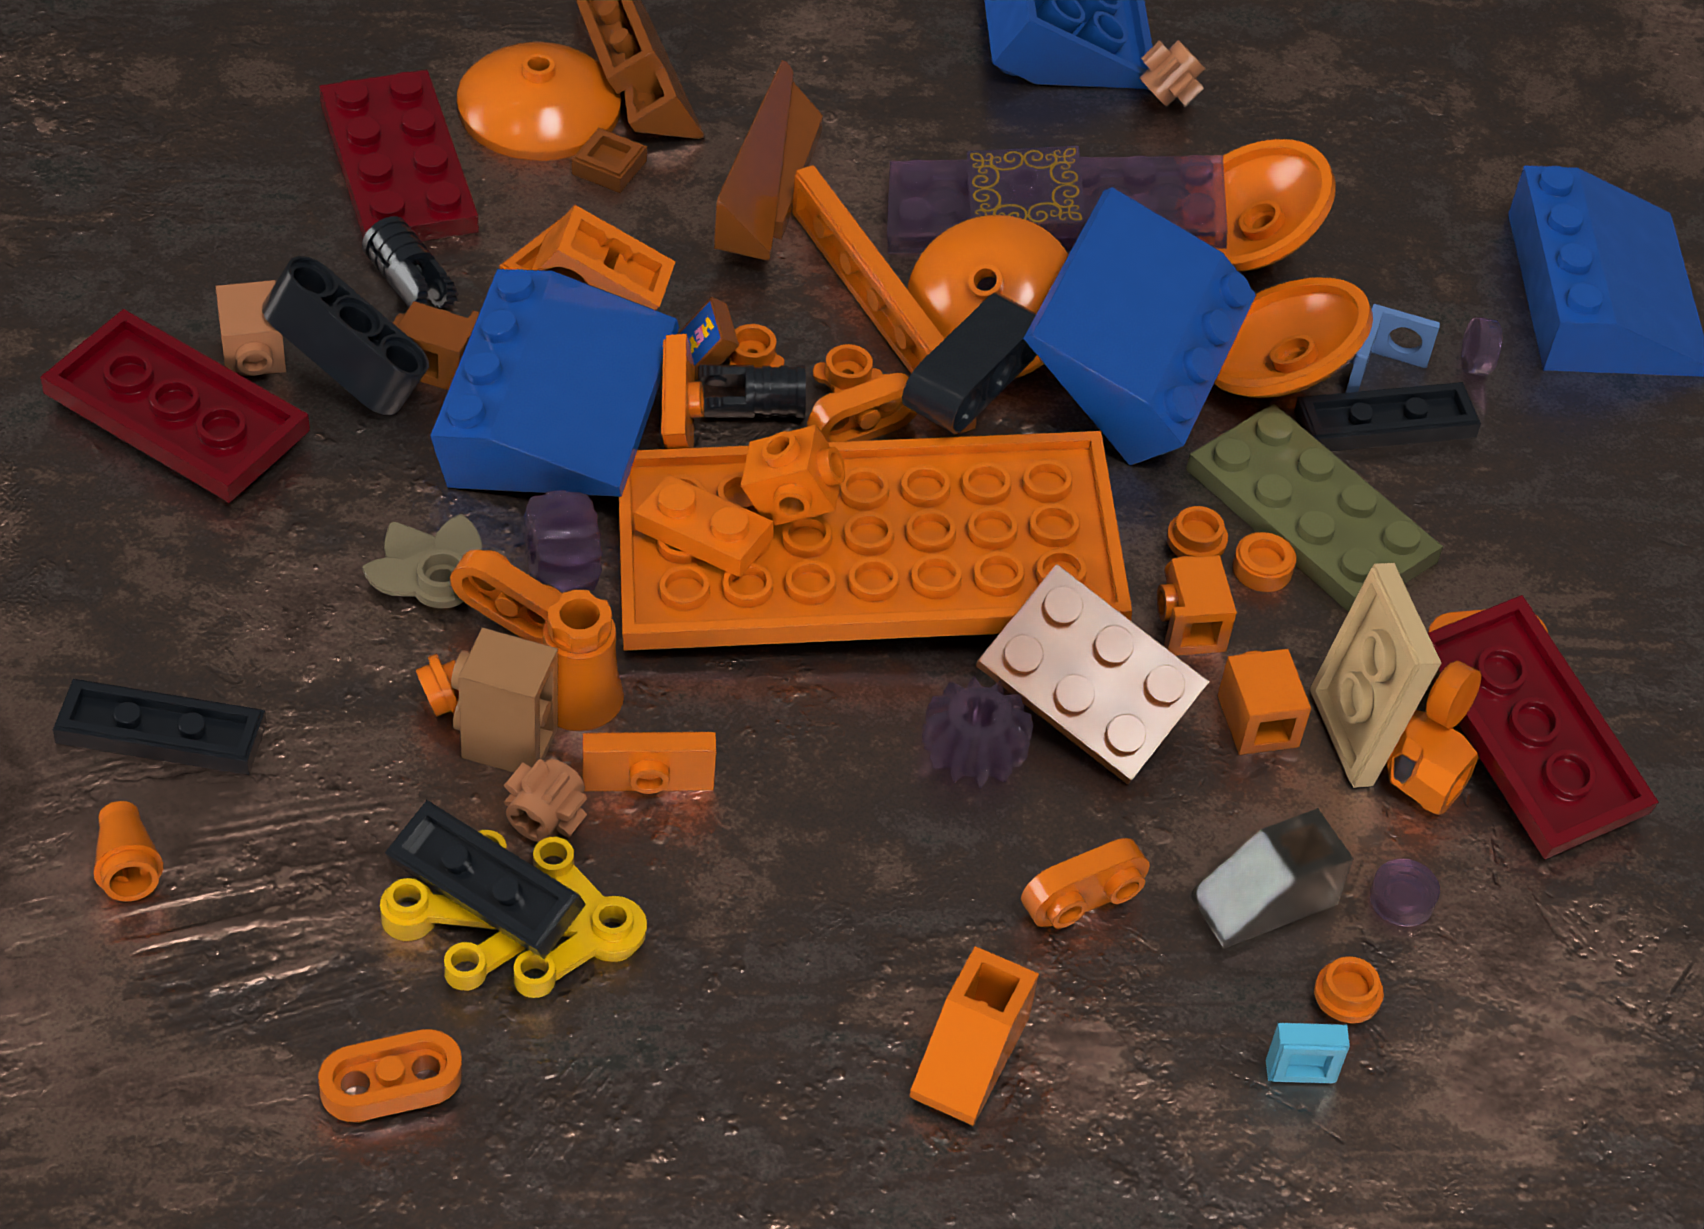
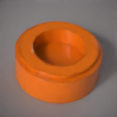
(1264, 562)
(1453, 694)

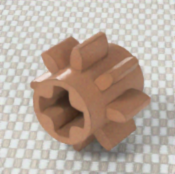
(1172, 73)
(545, 799)

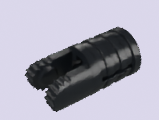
(408, 263)
(767, 391)

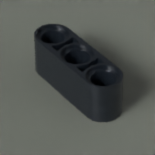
(345, 335)
(971, 364)

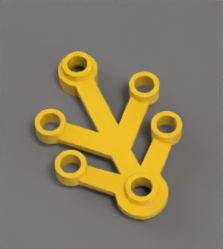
(586, 933)

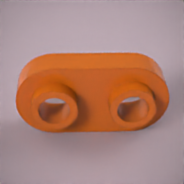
(863, 410)
(504, 593)
(1086, 882)
(389, 1073)

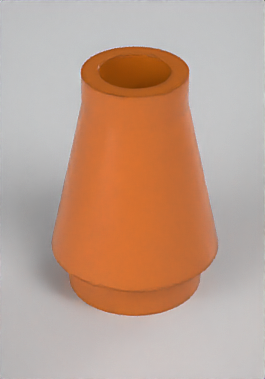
(125, 854)

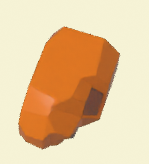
(1431, 763)

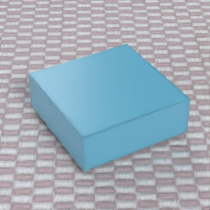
(1307, 1053)

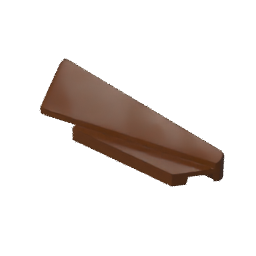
(640, 67)
(760, 185)

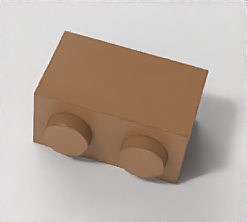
(506, 700)

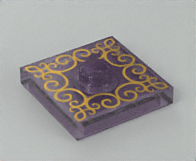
(1030, 185)

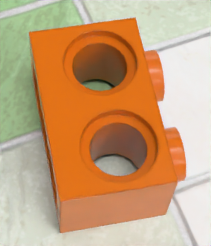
(605, 258)

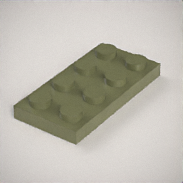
(1304, 493)

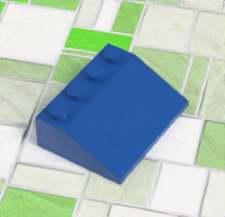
(1070, 41)
(1603, 277)
(1140, 325)
(551, 388)

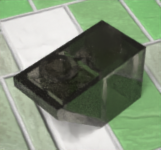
(1275, 879)

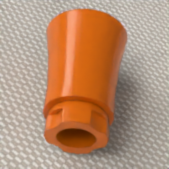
(587, 661)

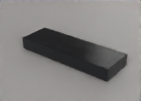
(1389, 416)
(160, 726)
(485, 879)

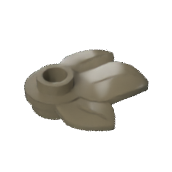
(423, 563)

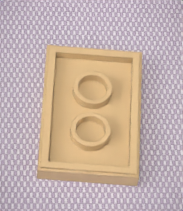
(1374, 675)

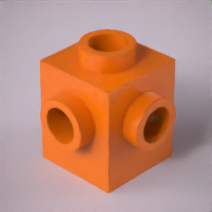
(793, 475)

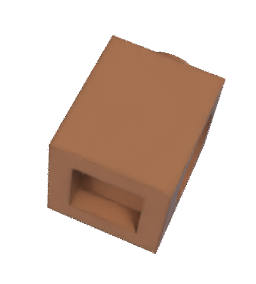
(247, 338)

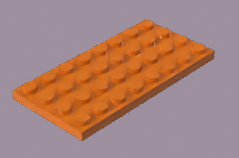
(918, 545)

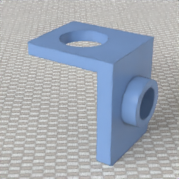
(1380, 342)

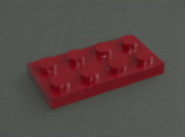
(399, 154)
(176, 404)
(1541, 730)

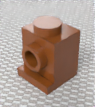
(440, 336)

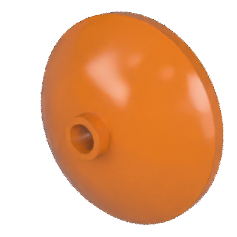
(536, 101)
(1274, 200)
(1003, 247)
(1296, 337)

